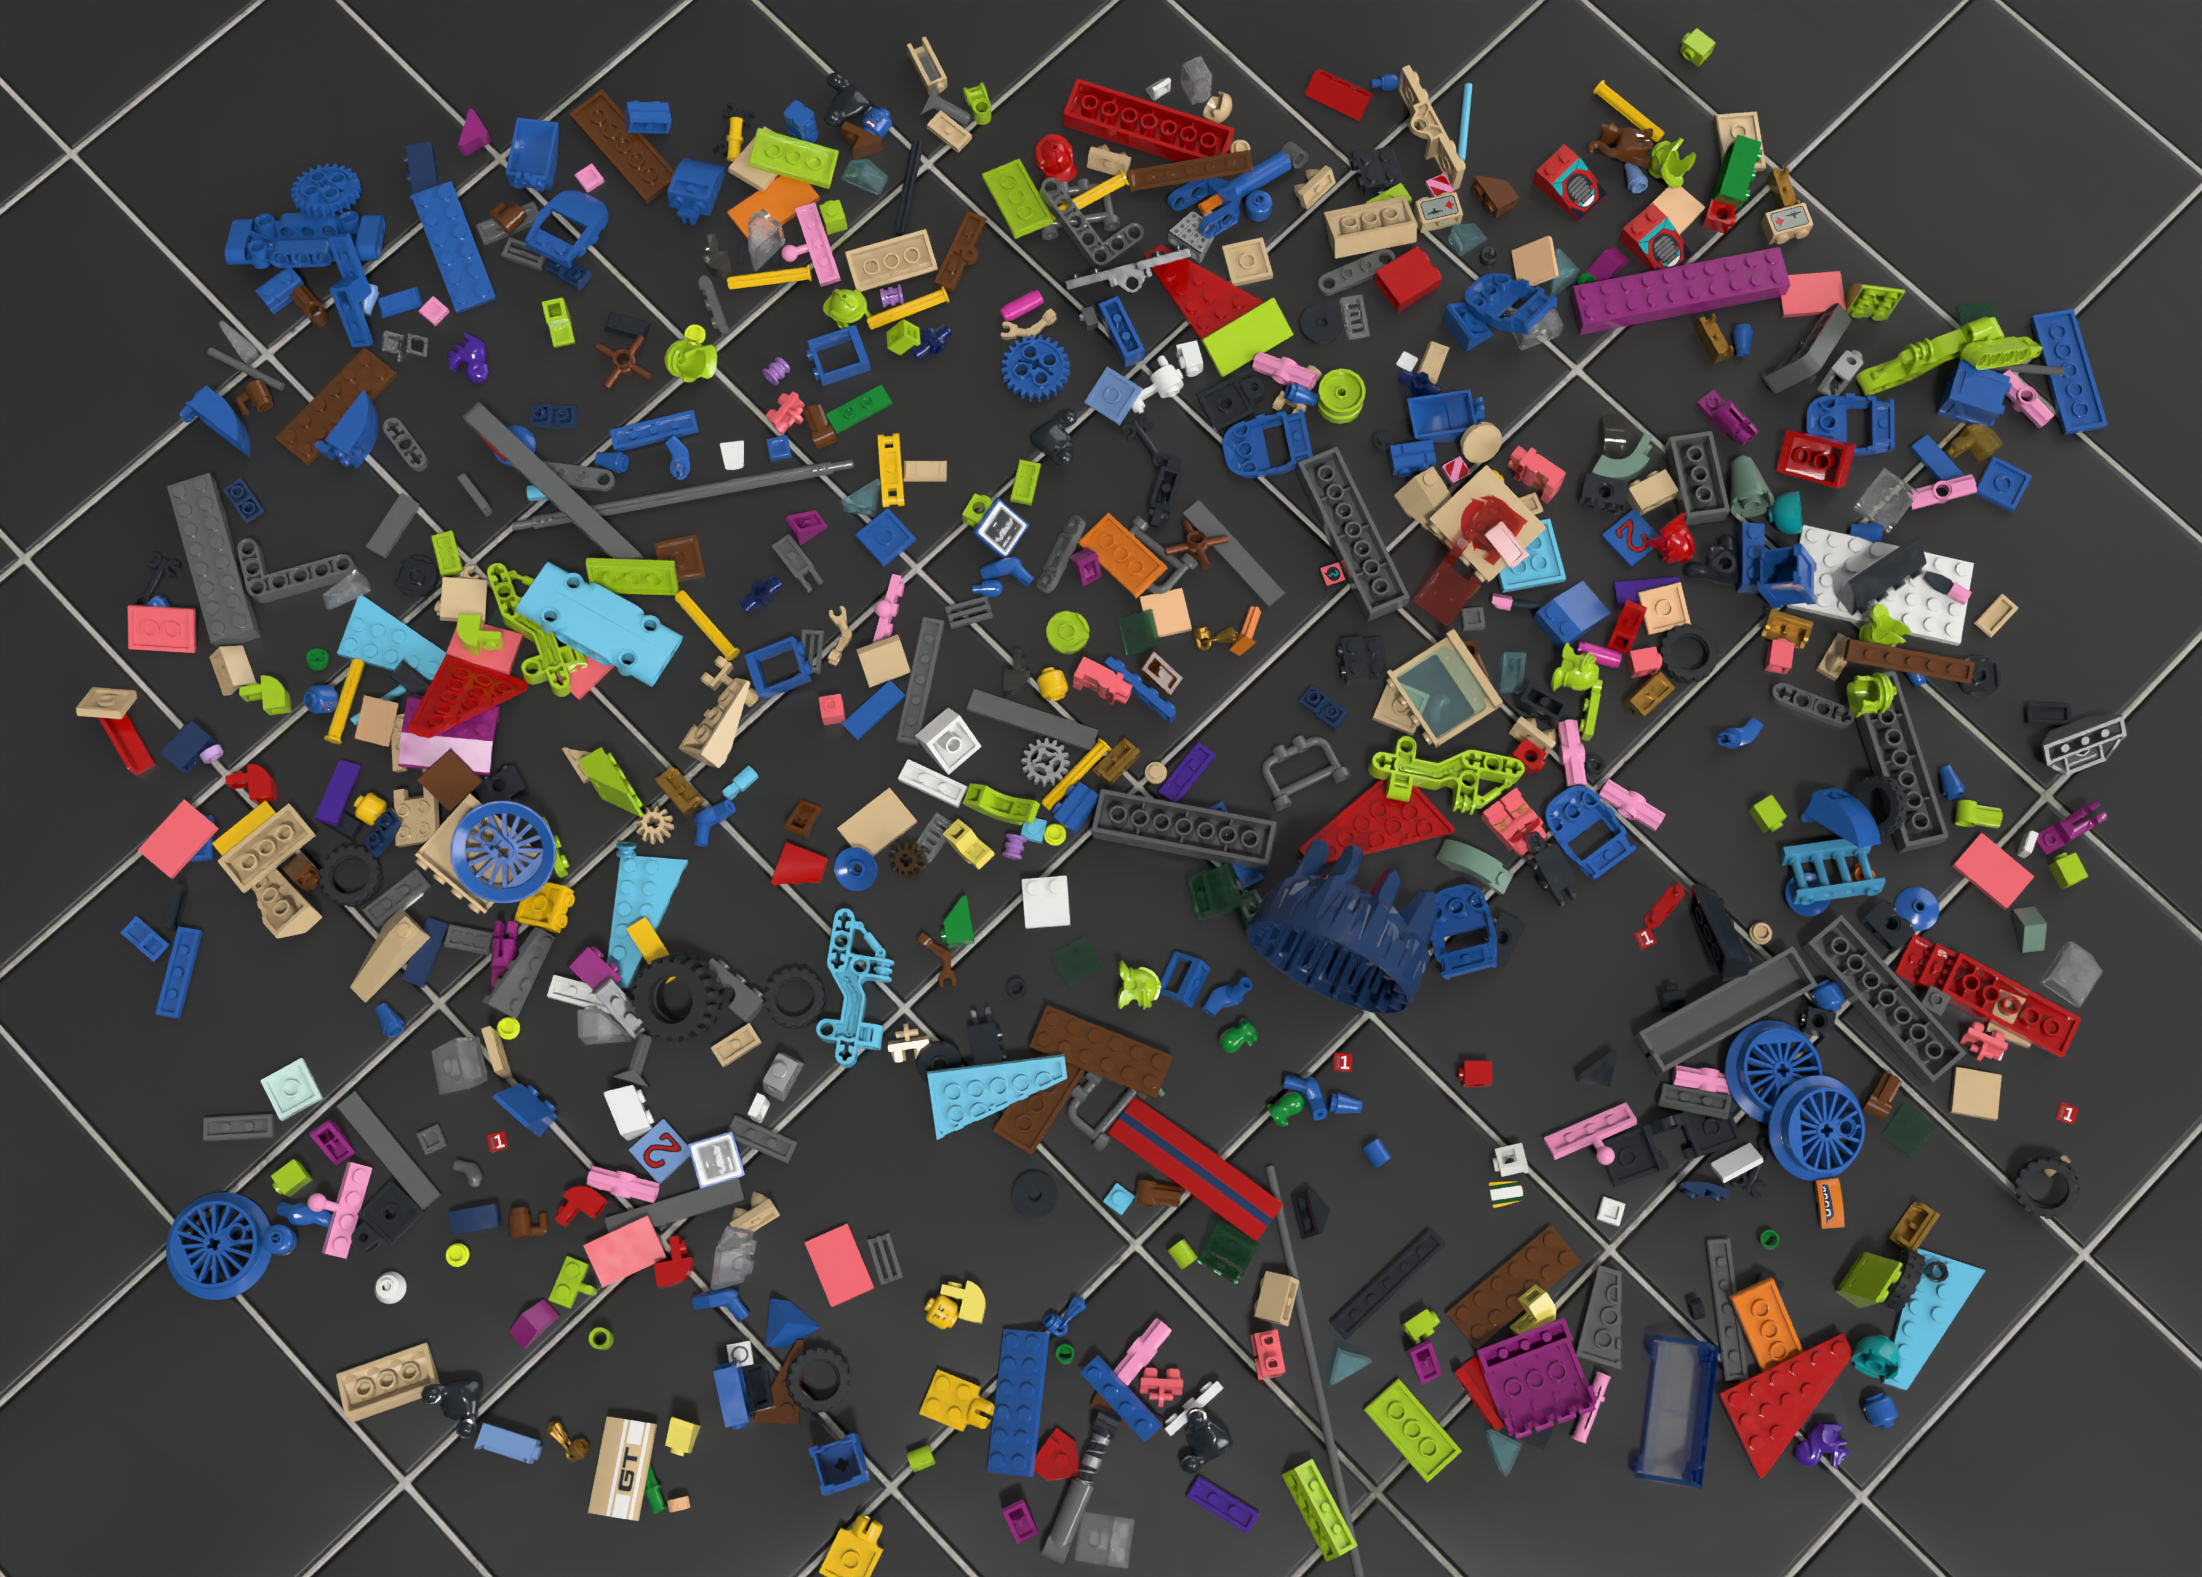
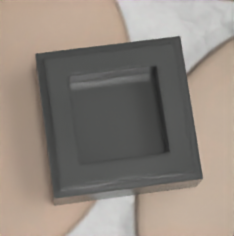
(1472, 618)
(432, 1139)

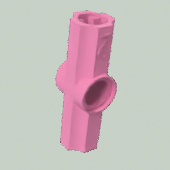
(1284, 370)
(2034, 408)
(1955, 488)
(1571, 753)
(1631, 805)
(1700, 1079)
(623, 1184)
(1142, 1351)

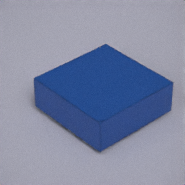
(779, 448)

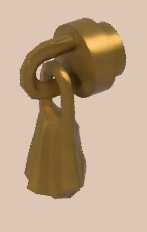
(1226, 636)
(578, 1447)

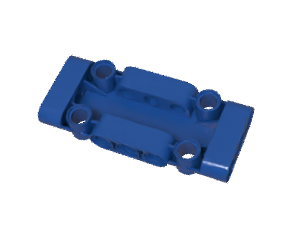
(301, 239)

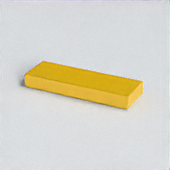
(244, 828)
(647, 942)

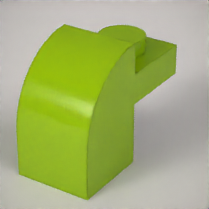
(559, 322)
(474, 638)
(274, 695)

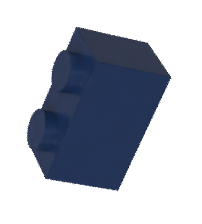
(187, 746)

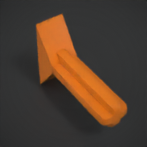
(1244, 640)

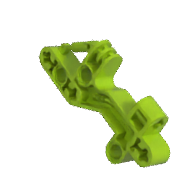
(1926, 355)
(551, 659)
(1467, 766)

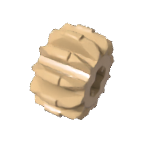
(663, 823)

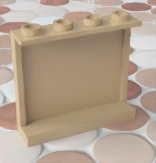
(437, 856)

